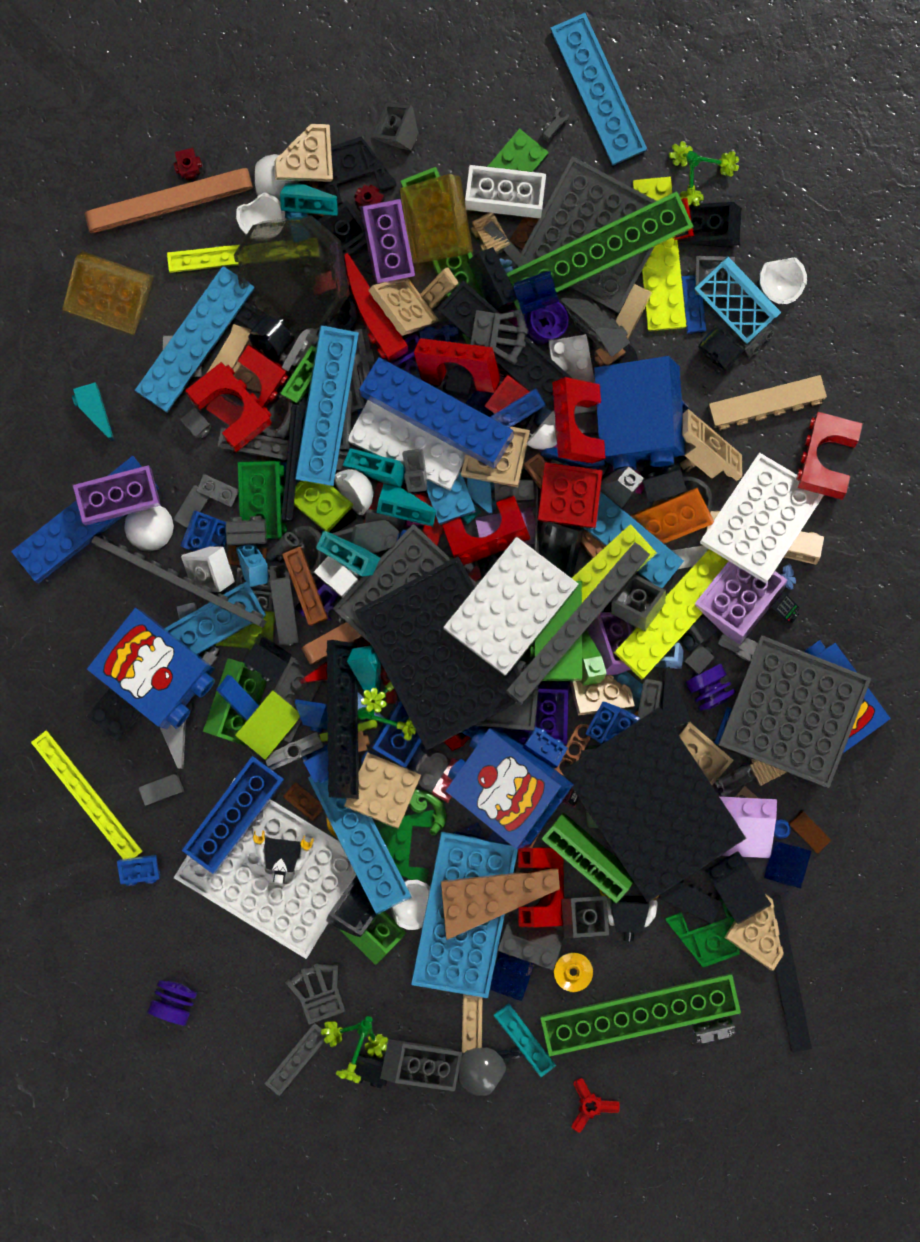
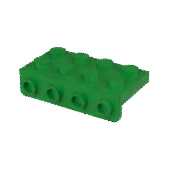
(262, 494)

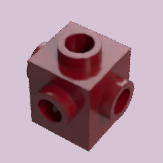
(187, 163)
(368, 192)

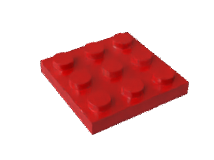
(569, 495)

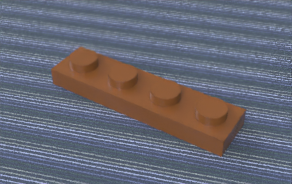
(305, 586)

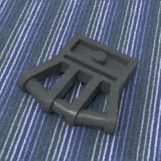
(486, 332)
(323, 1004)

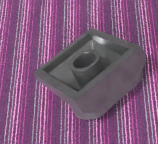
(704, 266)
(430, 765)

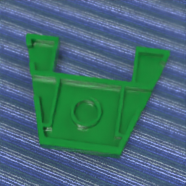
(399, 843)
(707, 942)

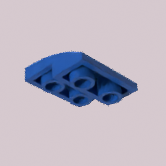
(204, 532)
(609, 722)

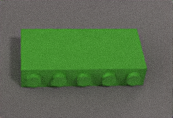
(570, 665)
(588, 857)

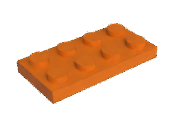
(675, 516)

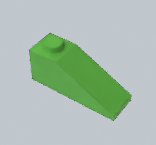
(300, 380)
(592, 663)

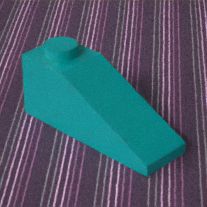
(307, 200)
(90, 402)
(376, 467)
(403, 505)
(348, 554)
(366, 667)

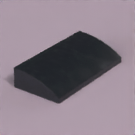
(561, 545)
(352, 911)

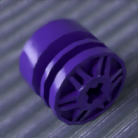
(554, 322)
(710, 687)
(172, 1002)

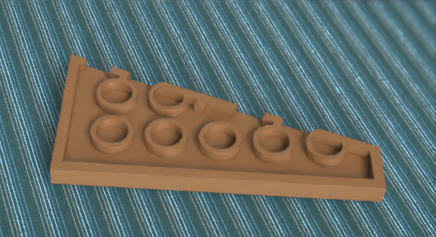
(484, 898)

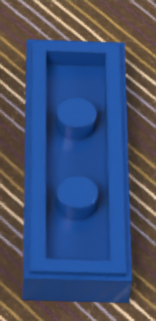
(693, 306)
(520, 409)
(237, 697)

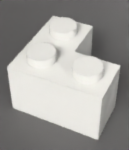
(337, 576)

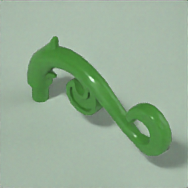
(439, 807)

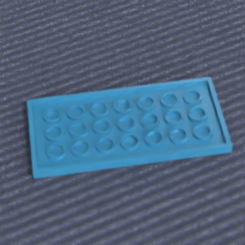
(467, 960)

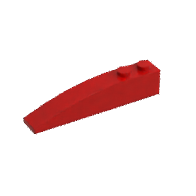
(379, 326)

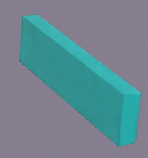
(524, 1040)

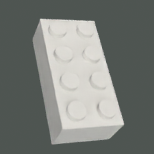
(505, 191)
(574, 358)

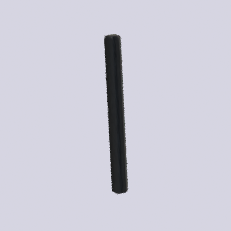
(292, 457)

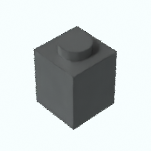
(196, 423)
(699, 659)

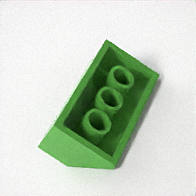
(222, 718)

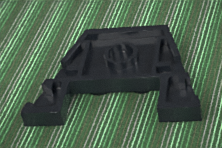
(354, 160)

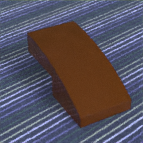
(809, 832)

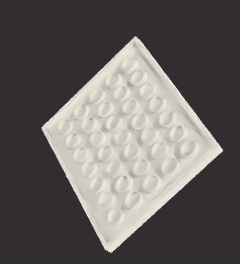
(286, 911)

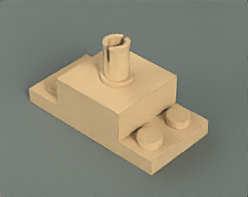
(708, 449)

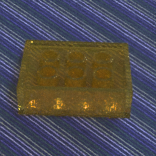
(436, 219)
(107, 292)

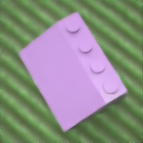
(738, 600)
(756, 821)

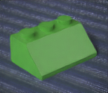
(378, 938)

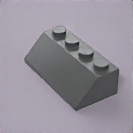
(596, 325)

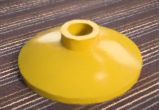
(581, 979)

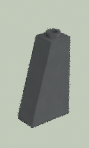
(620, 485)
(283, 605)

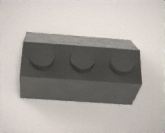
(531, 944)

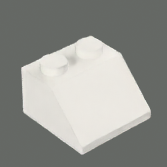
(209, 568)

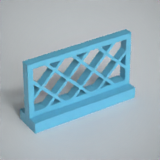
(746, 285)

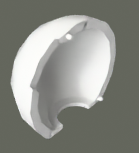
(265, 177)
(263, 208)
(783, 280)
(545, 434)
(356, 489)
(149, 528)
(411, 912)

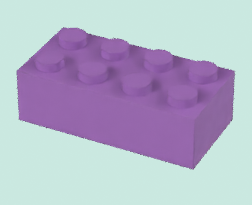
(387, 241)
(116, 495)

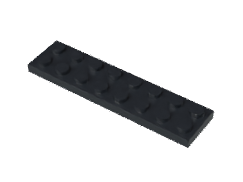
(533, 366)
(342, 722)

